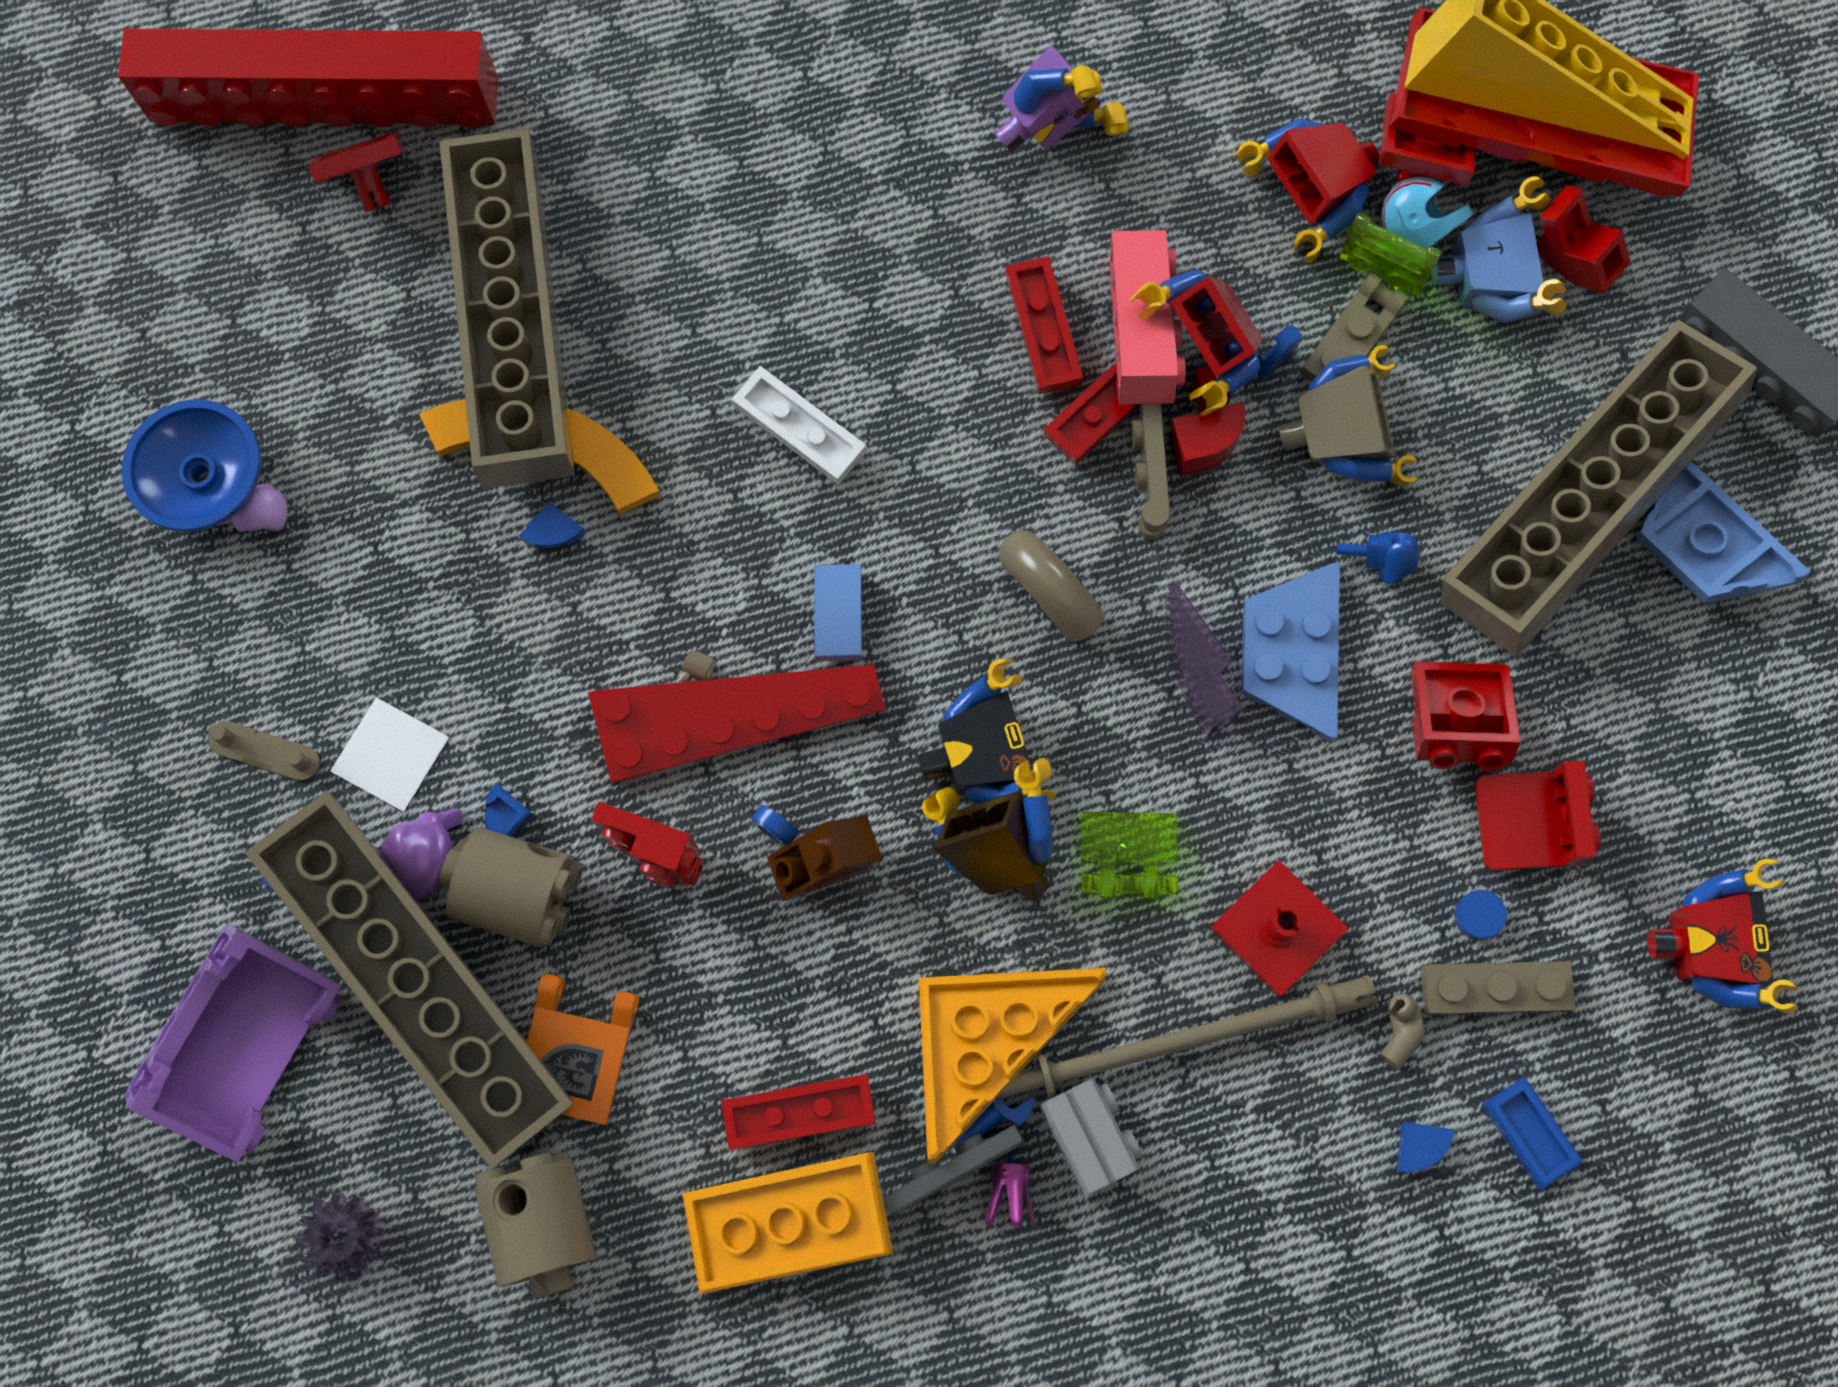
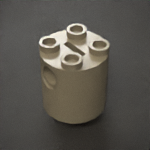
(509, 886)
(535, 1222)

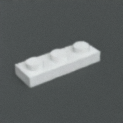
(799, 425)

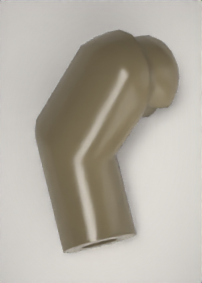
(1407, 1030)

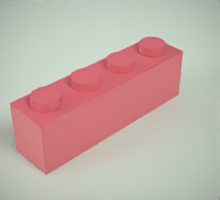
(1144, 347)

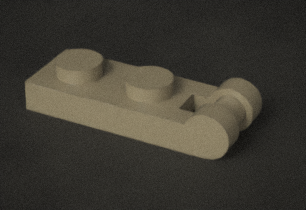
(1357, 327)
(1151, 473)

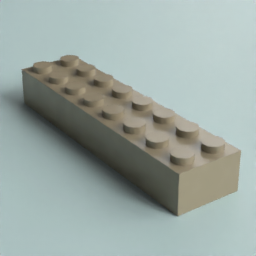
(506, 309)
(1597, 487)
(410, 979)

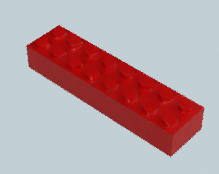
(310, 77)

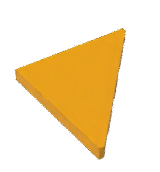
(983, 1035)

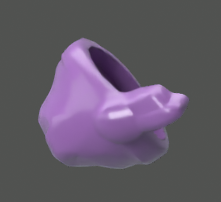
(418, 850)

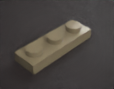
(1497, 988)

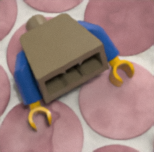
(1348, 421)

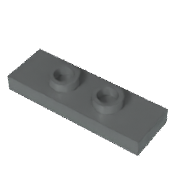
(932, 1178)

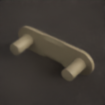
(264, 750)

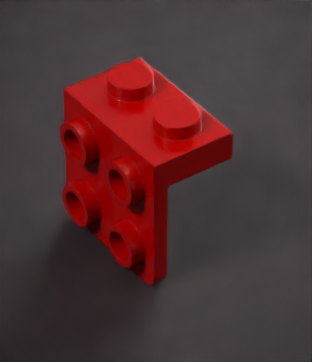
(1537, 818)

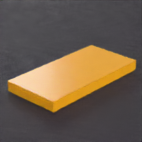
(787, 1223)

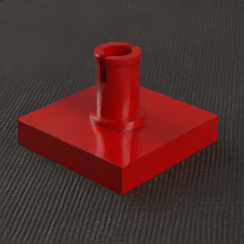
(1423, 157)
(361, 163)
(1278, 928)

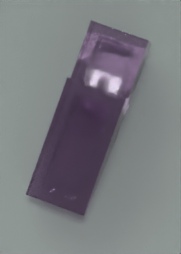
(1197, 664)

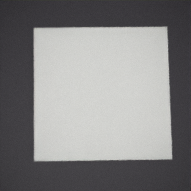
(389, 754)

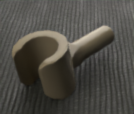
(697, 666)

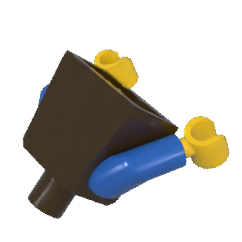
(1001, 840)

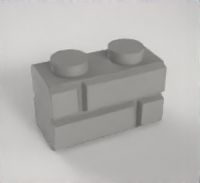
(1090, 1136)

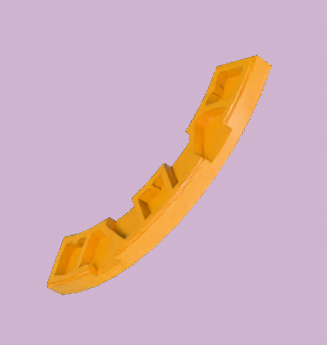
(593, 450)

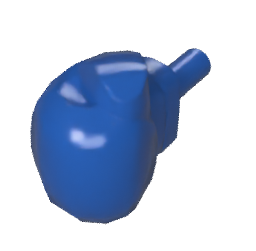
(1390, 553)

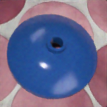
(175, 449)

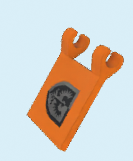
(580, 1050)

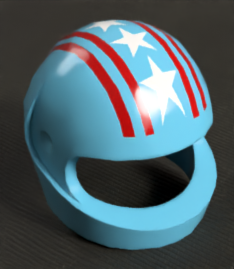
(1412, 212)

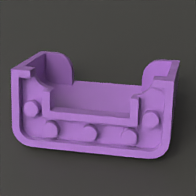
(230, 1043)

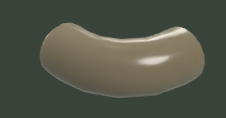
(1051, 585)

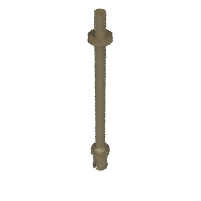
(1322, 1002)

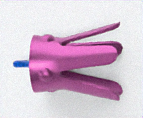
(1014, 1179)

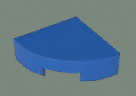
(1286, 347)
(551, 529)
(504, 812)
(1421, 1146)

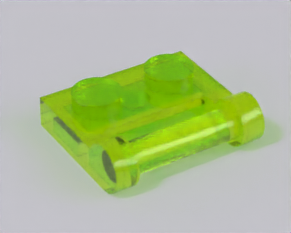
(1389, 256)

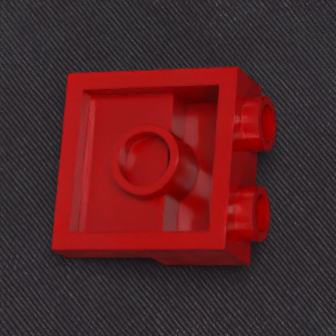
(1464, 714)
(659, 850)

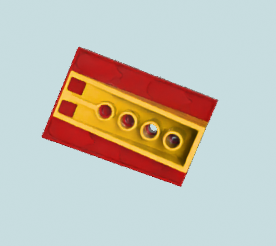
(1545, 91)

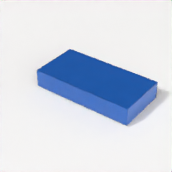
(1532, 1133)

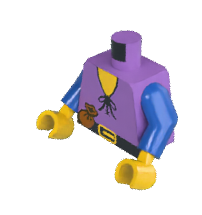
(1054, 100)

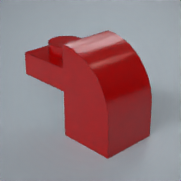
(1579, 248)
(1206, 440)

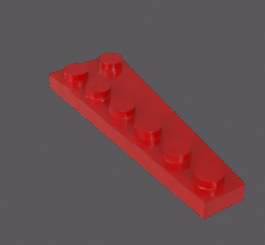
(694, 720)

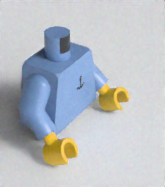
(1500, 261)

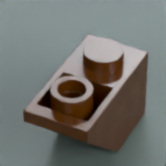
(824, 857)

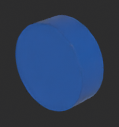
(774, 825)
(1480, 915)

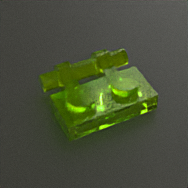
(1129, 839)

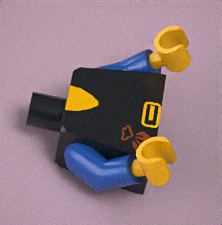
(981, 741)

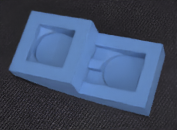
(838, 612)

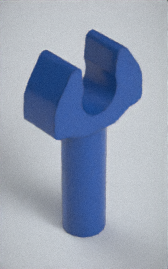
(997, 1113)

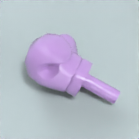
(263, 510)

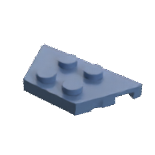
(1715, 542)
(1294, 649)

